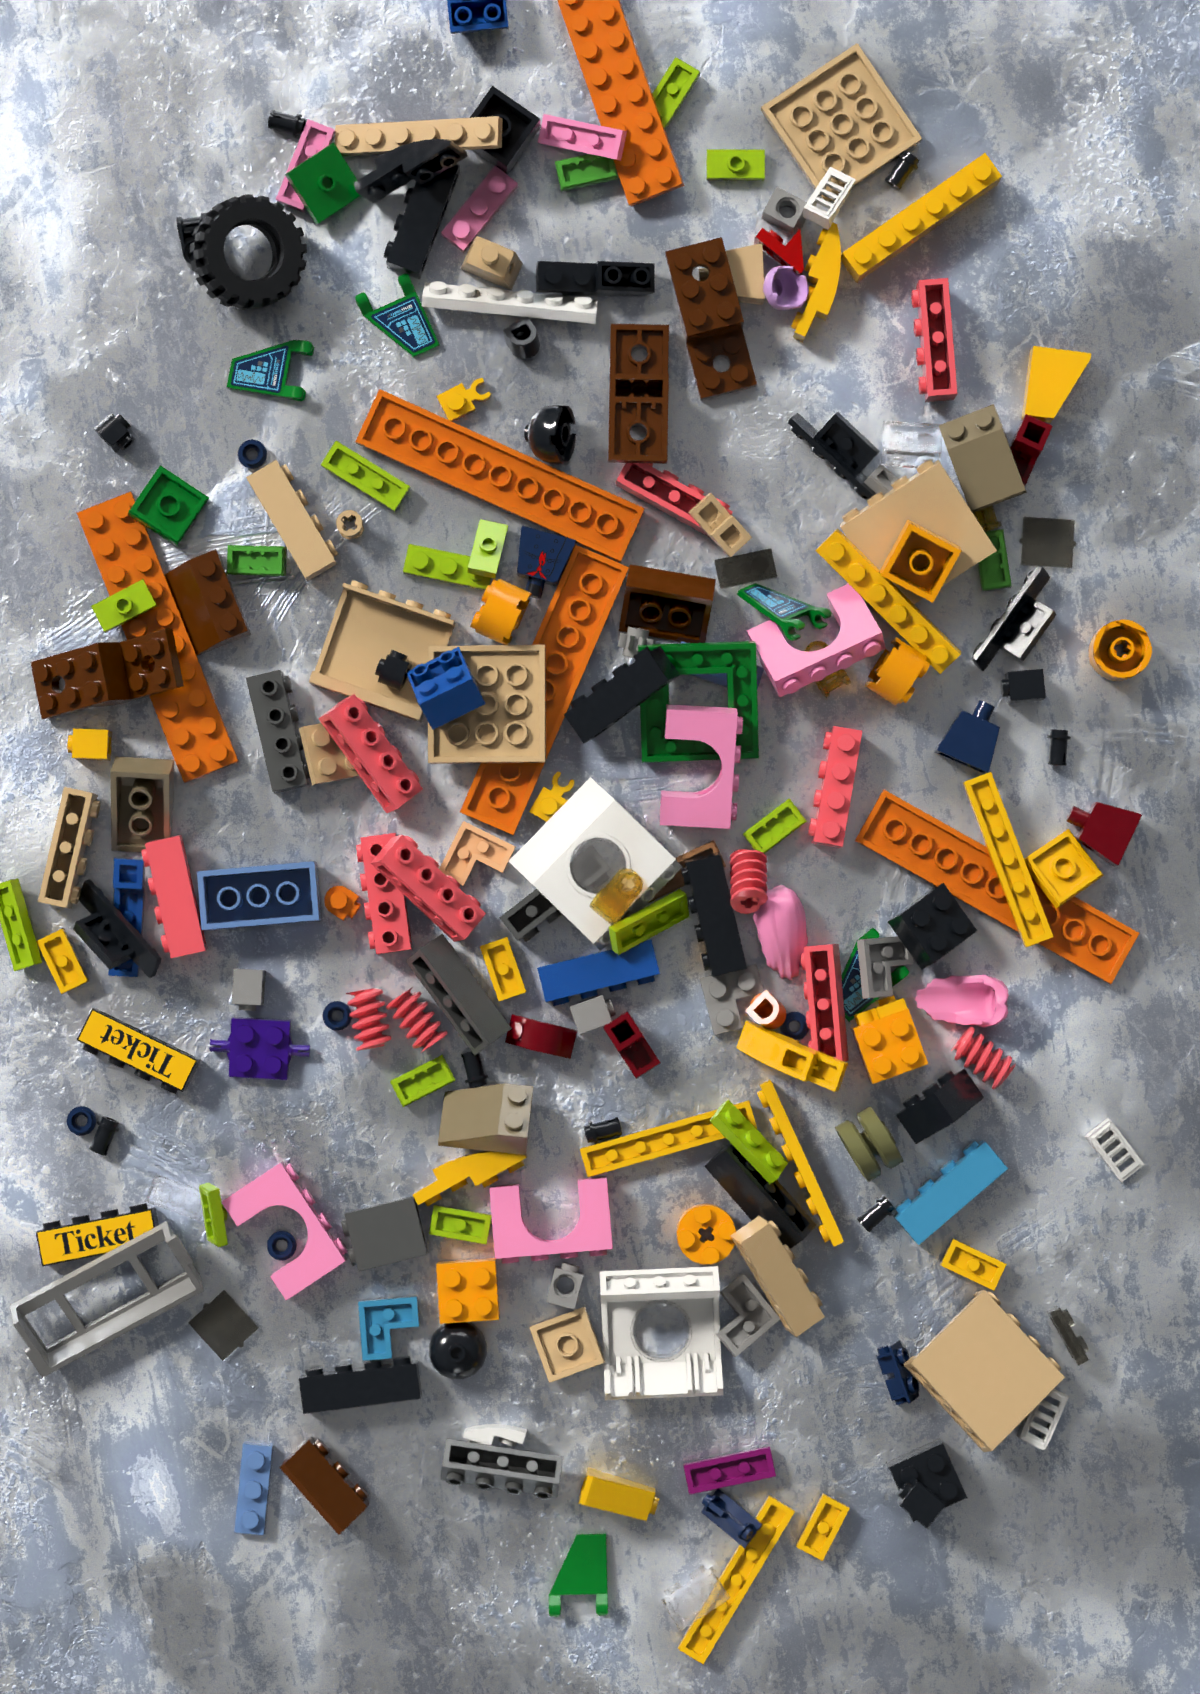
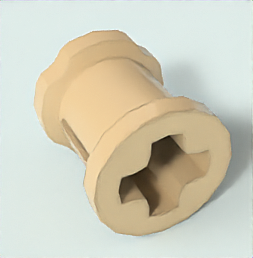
(349, 515)

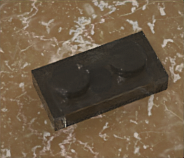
(745, 569)
(1075, 1345)

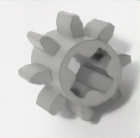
(632, 639)

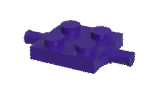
(259, 1048)

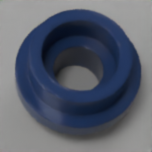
(248, 446)
(328, 1011)
(801, 1033)
(72, 1123)
(272, 1245)

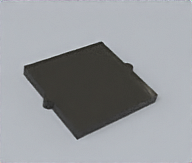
(1047, 542)
(223, 1325)

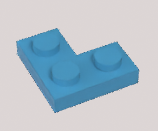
(377, 1320)

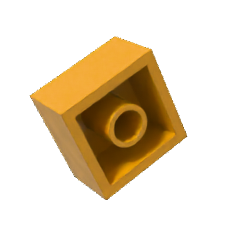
(920, 561)
(889, 1046)
(468, 1290)

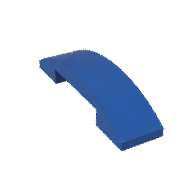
(129, 899)

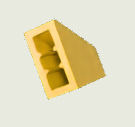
(1050, 380)
(617, 1495)

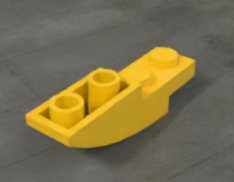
(824, 273)
(791, 1057)
(480, 1166)

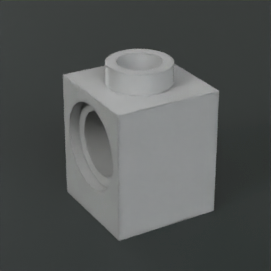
(779, 199)
(248, 988)
(592, 1014)
(561, 1298)

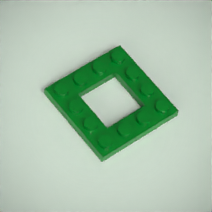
(740, 664)

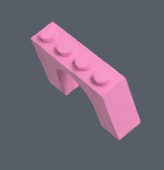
(794, 669)
(714, 804)
(515, 1240)
(321, 1251)

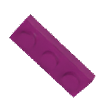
(729, 1470)

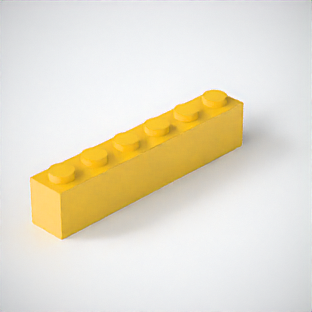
(920, 217)

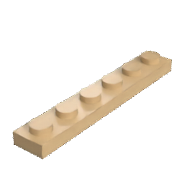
(386, 136)

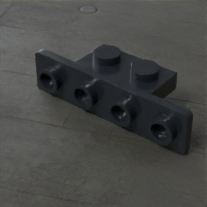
(841, 446)
(1019, 625)
(111, 934)

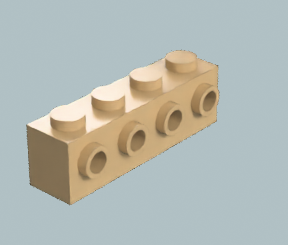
(292, 521)
(68, 848)
(778, 1276)

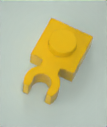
(459, 402)
(551, 800)
(886, 1007)

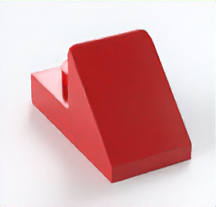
(785, 255)

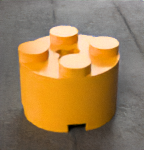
(502, 611)
(1135, 644)
(897, 672)
(688, 1234)

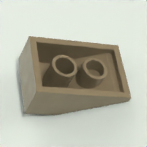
(982, 458)
(140, 802)
(487, 1118)

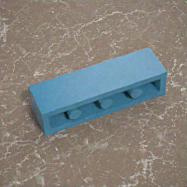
(950, 1191)

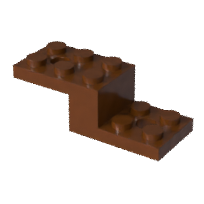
(711, 318)
(638, 393)
(107, 674)

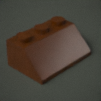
(207, 602)
(667, 604)
(325, 1484)

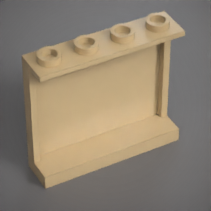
(928, 501)
(366, 631)
(985, 1371)

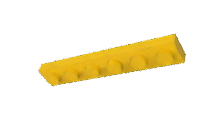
(888, 600)
(1007, 859)
(655, 1142)
(804, 1175)
(737, 1579)

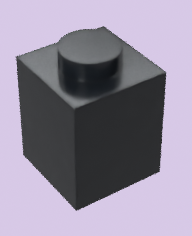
(1023, 686)
(920, 1502)

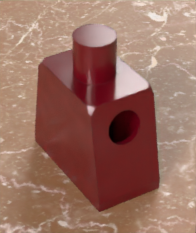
(1105, 830)

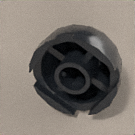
(550, 434)
(457, 1350)

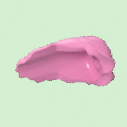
(782, 931)
(965, 1000)

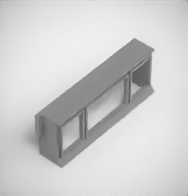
(117, 1322)

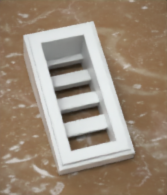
(820, 216)
(1098, 1132)
(1048, 1431)

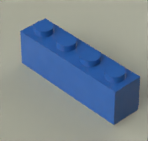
(598, 971)

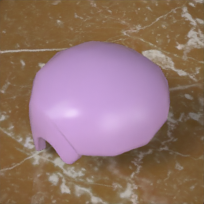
(785, 288)

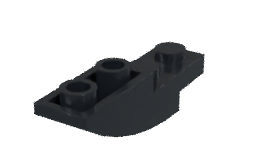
(411, 161)
(595, 279)

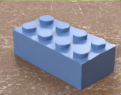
(259, 896)

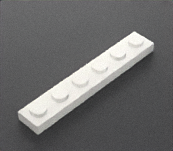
(513, 303)

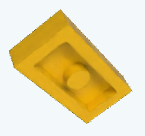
(62, 961)
(503, 969)
(973, 1264)
(822, 1527)

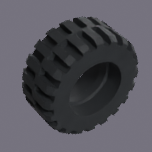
(283, 239)

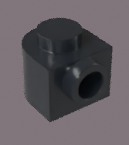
(522, 339)
(115, 432)
(393, 670)

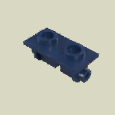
(903, 1385)
(730, 1517)

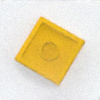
(1062, 868)

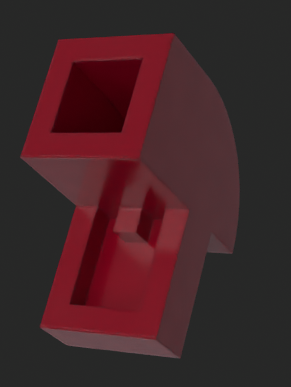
(1029, 444)
(541, 1036)
(631, 1045)

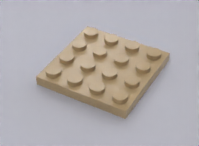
(841, 120)
(514, 712)

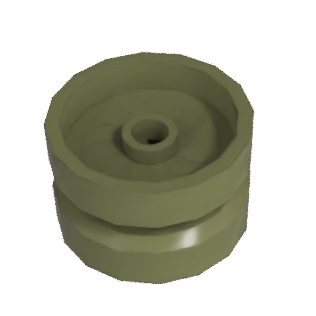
(868, 1144)

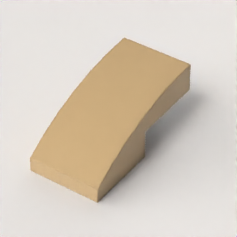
(720, 525)

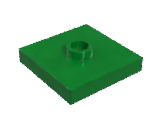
(324, 183)
(168, 505)

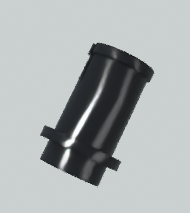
(287, 122)
(902, 170)
(1058, 747)
(474, 1070)
(602, 1130)
(104, 1135)
(876, 1213)

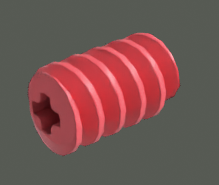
(748, 880)
(369, 1018)
(416, 1020)
(982, 1057)

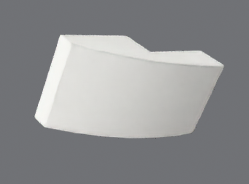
(485, 1434)

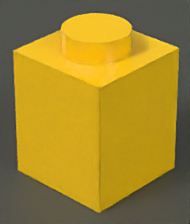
(90, 744)

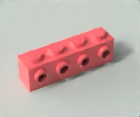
(936, 340)
(663, 491)
(371, 753)
(836, 787)
(428, 887)
(175, 896)
(386, 903)
(825, 1000)

